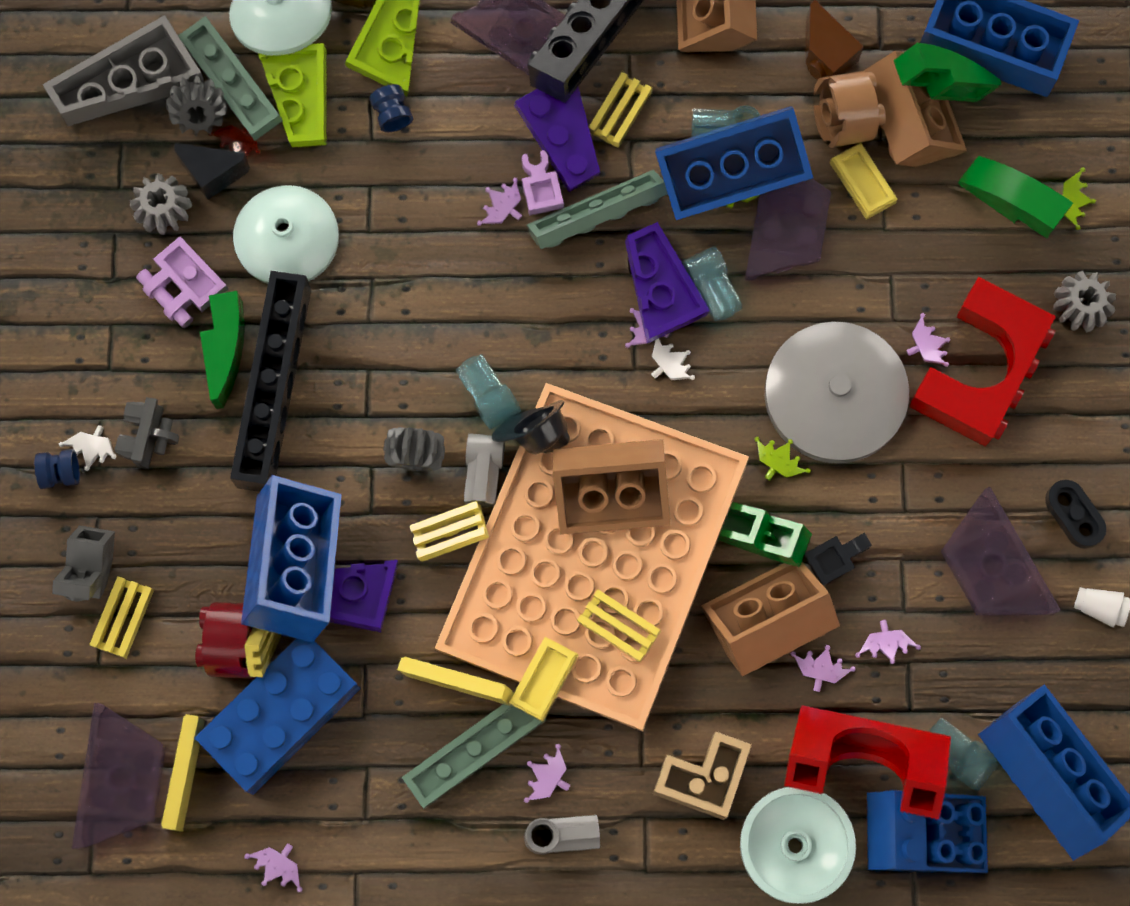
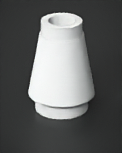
(1104, 605)

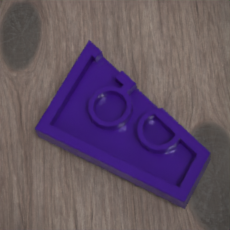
(662, 284)

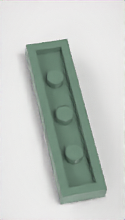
(229, 74)
(604, 206)
(469, 753)

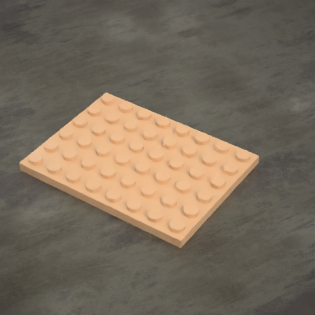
(537, 583)

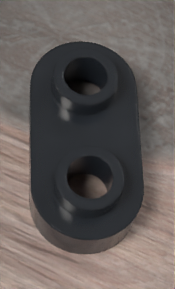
(1077, 513)

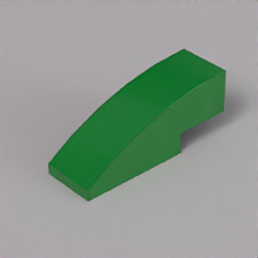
(944, 73)
(1015, 195)
(223, 345)
(765, 534)

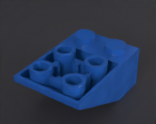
(923, 843)

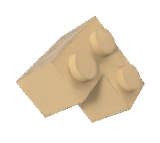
(705, 787)

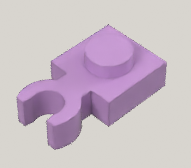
(542, 188)

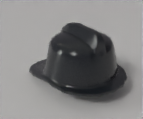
(536, 429)

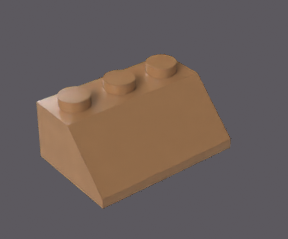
(715, 24)
(915, 125)
(611, 487)
(771, 616)

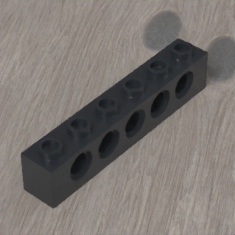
(577, 44)
(271, 380)

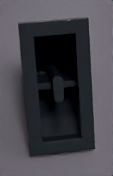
(211, 167)

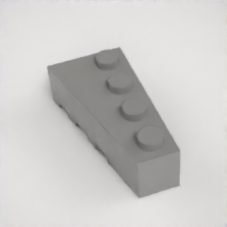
(124, 74)

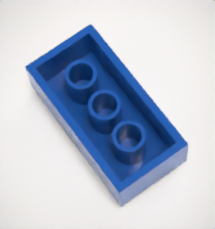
(1006, 37)
(734, 163)
(292, 559)
(277, 714)
(1058, 772)

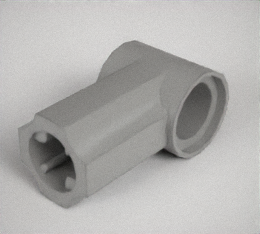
(483, 460)
(567, 834)

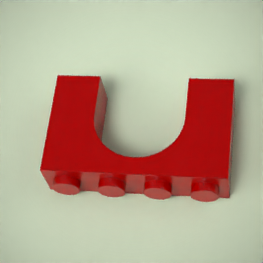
(1021, 332)
(913, 754)

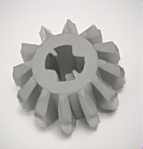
(161, 215)
(1098, 299)

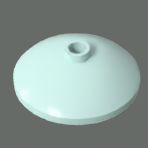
(279, 25)
(301, 249)
(825, 841)

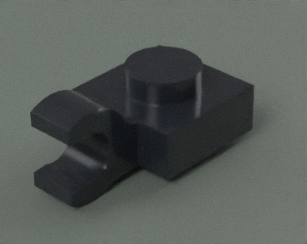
(834, 559)

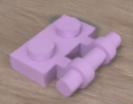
(189, 274)

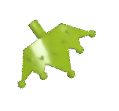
(1072, 191)
(779, 460)

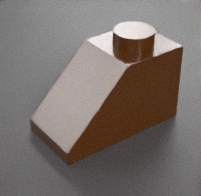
(828, 44)

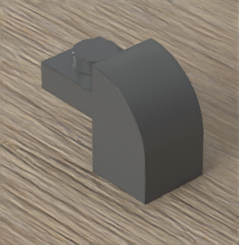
(87, 564)

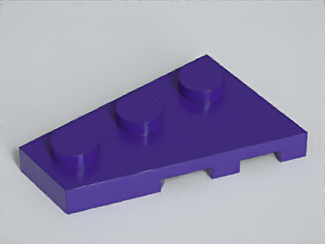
(563, 134)
(362, 594)

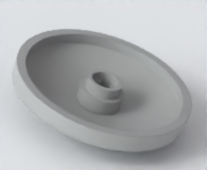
(836, 392)

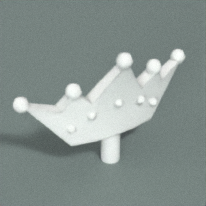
(670, 362)
(91, 446)

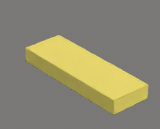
(455, 680)
(182, 774)

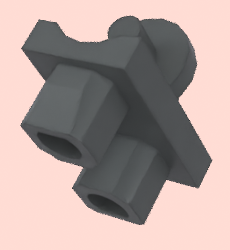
(148, 418)

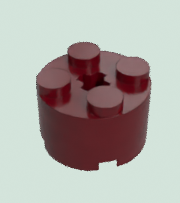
(223, 641)

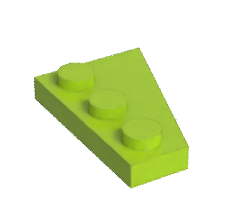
(387, 43)
(300, 93)

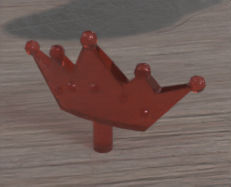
(236, 139)

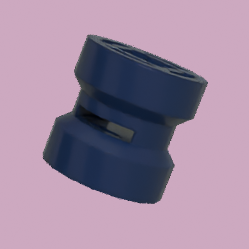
(391, 107)
(57, 469)

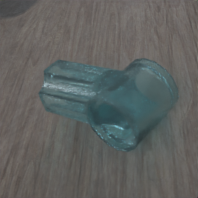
(709, 119)
(711, 279)
(492, 399)
(969, 759)

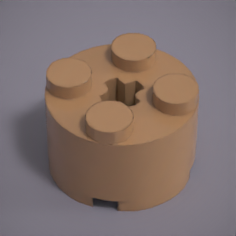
(848, 108)

